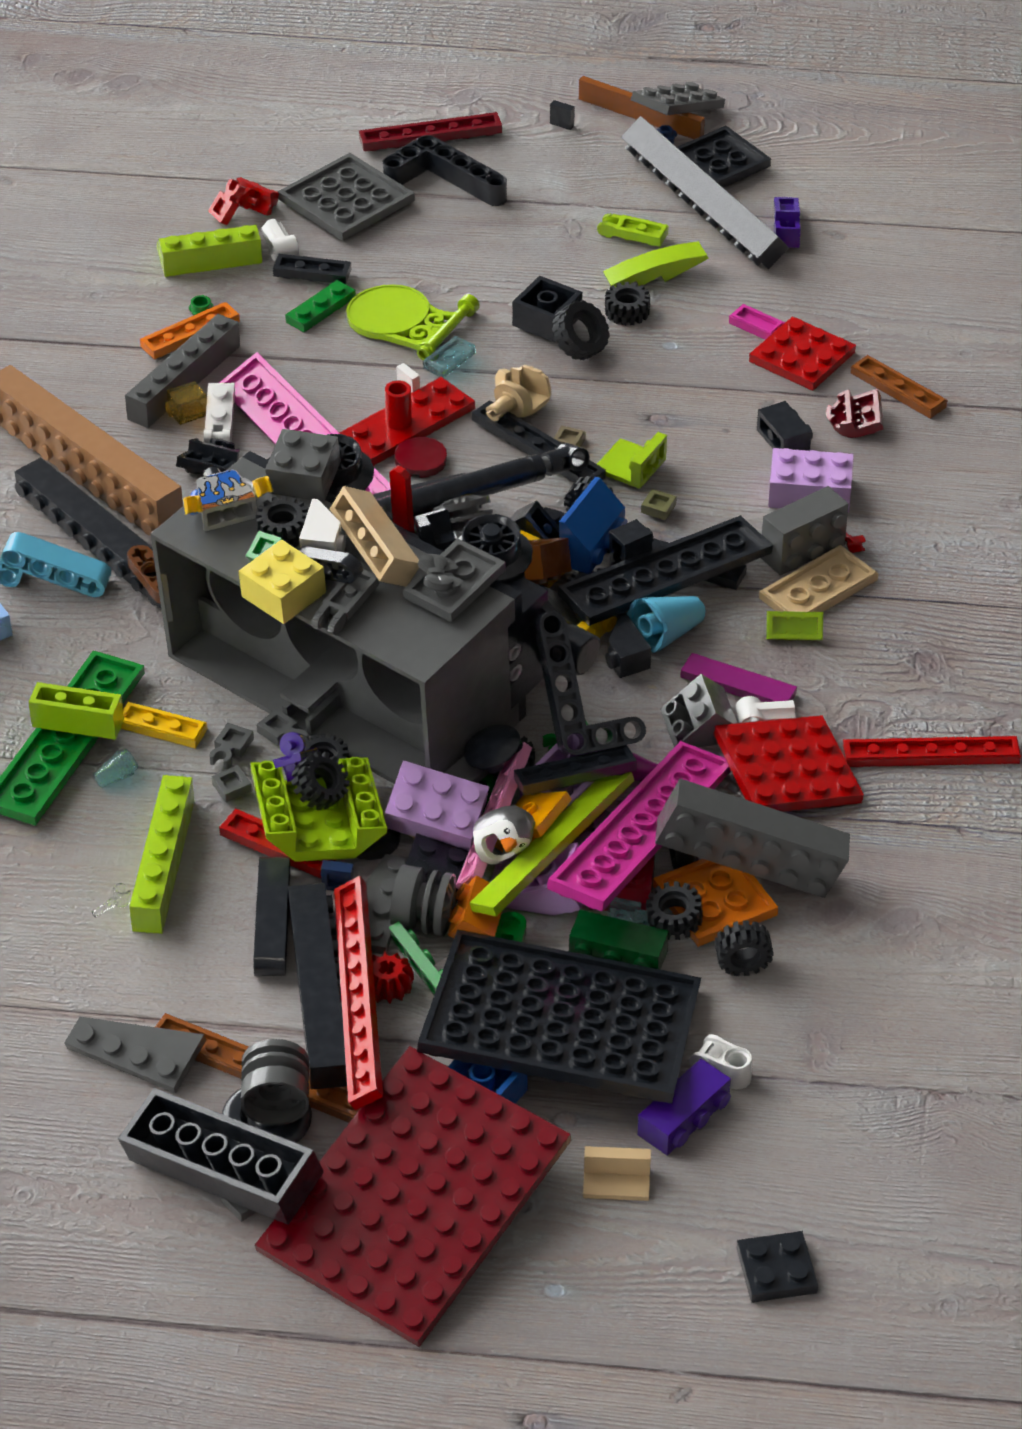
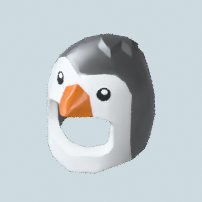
(512, 827)

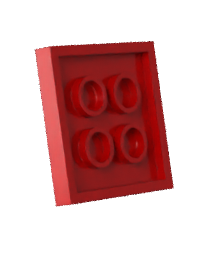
(802, 353)

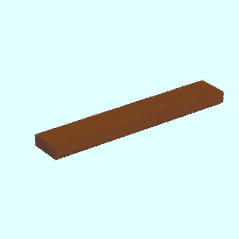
(620, 102)

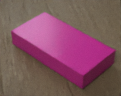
(754, 321)

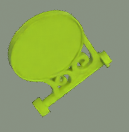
(401, 311)

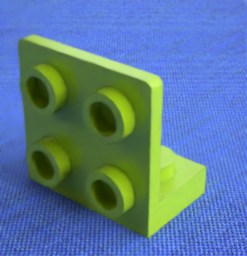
(633, 462)

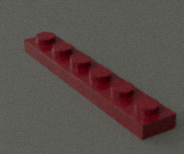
(443, 129)

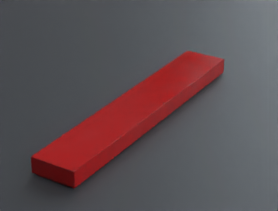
(931, 751)

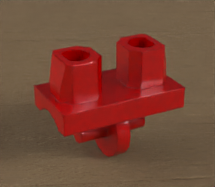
(257, 197)

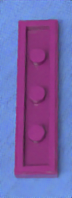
(738, 680)

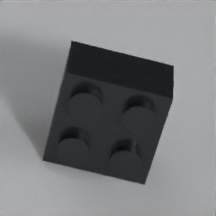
(538, 305)

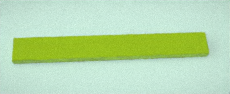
(544, 850)

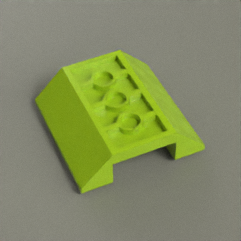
(321, 834)

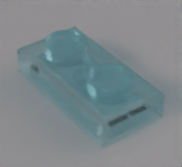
(449, 356)

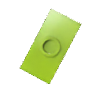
(794, 625)

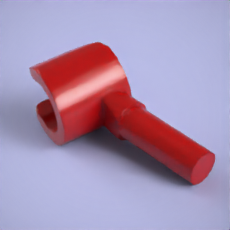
(855, 543)

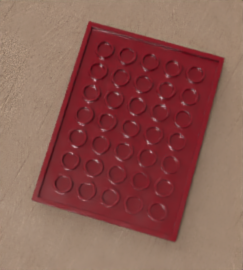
(415, 1195)

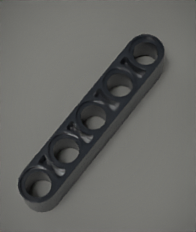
(272, 917)

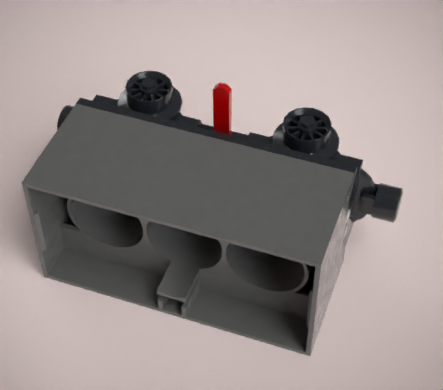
(396, 674)

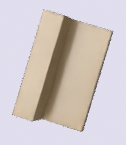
(616, 1173)

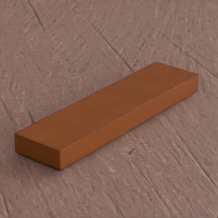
(899, 386)

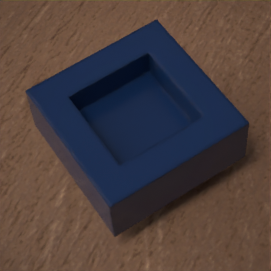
(336, 874)

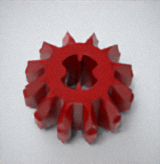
(391, 977)

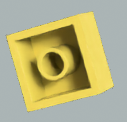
(282, 581)

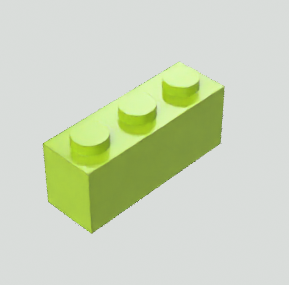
(76, 710)

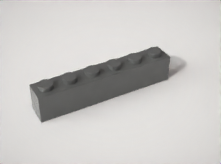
(187, 364)

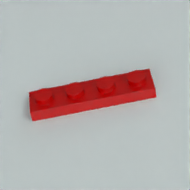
(250, 832)

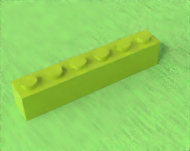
(162, 854)

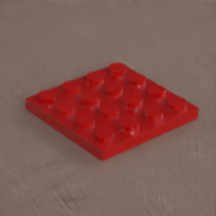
(788, 763)

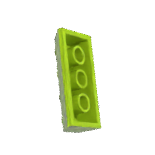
(210, 250)

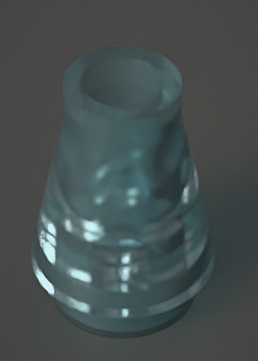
(116, 768)

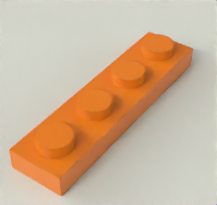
(174, 336)

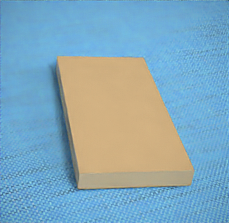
(820, 583)

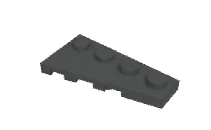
(139, 1050)

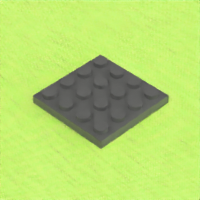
(346, 196)

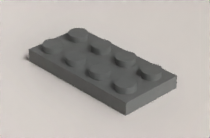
(678, 98)

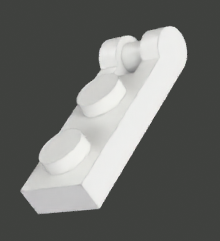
(219, 411)

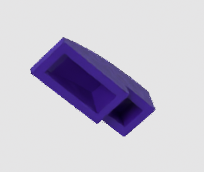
(787, 220)

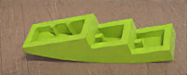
(663, 262)

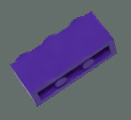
(696, 1098)

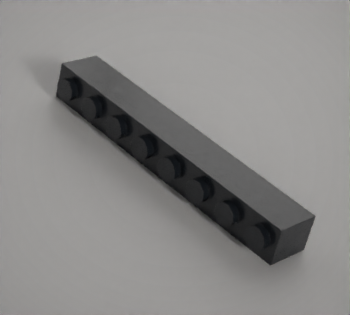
(318, 983)

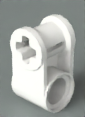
(727, 1058)

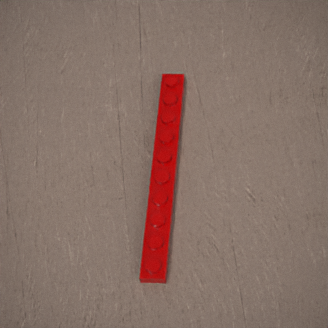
(358, 994)

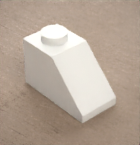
(322, 529)

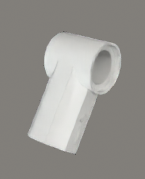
(279, 240)
(752, 710)

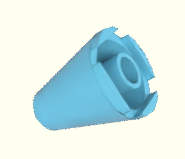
(665, 618)

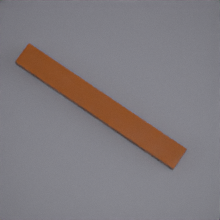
(227, 1057)

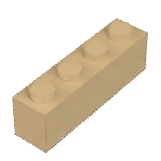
(375, 536)

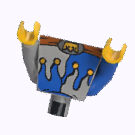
(225, 498)

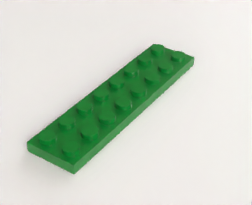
(53, 756)

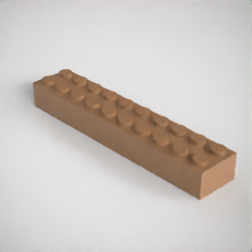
(86, 452)

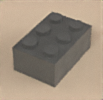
(805, 529)

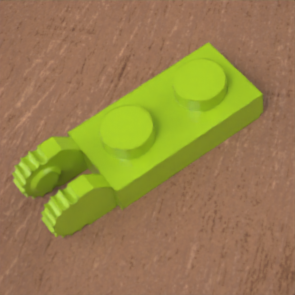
(633, 229)

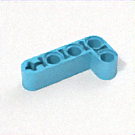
(52, 563)

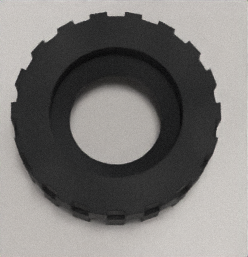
(594, 322)

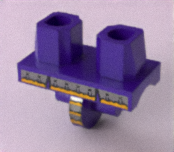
(293, 747)

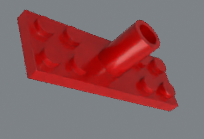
(409, 416)

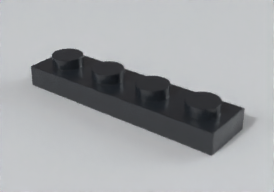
(575, 770)

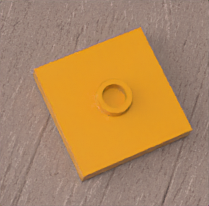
(544, 809)

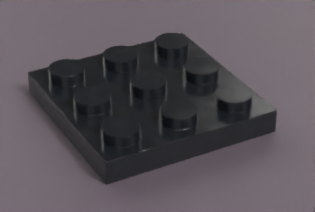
(725, 156)

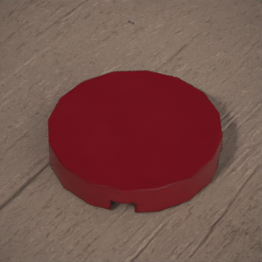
(421, 456)

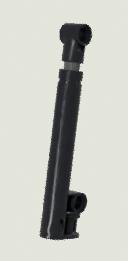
(497, 478)

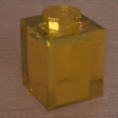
(186, 403)

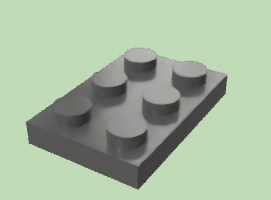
(477, 573)

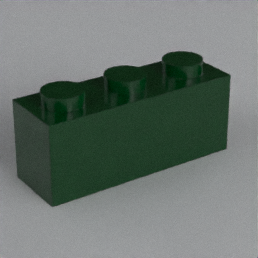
(618, 940)

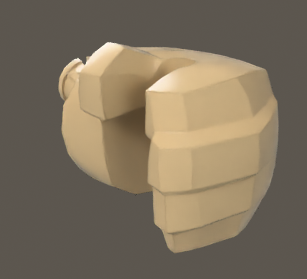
(519, 392)

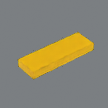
(163, 725)

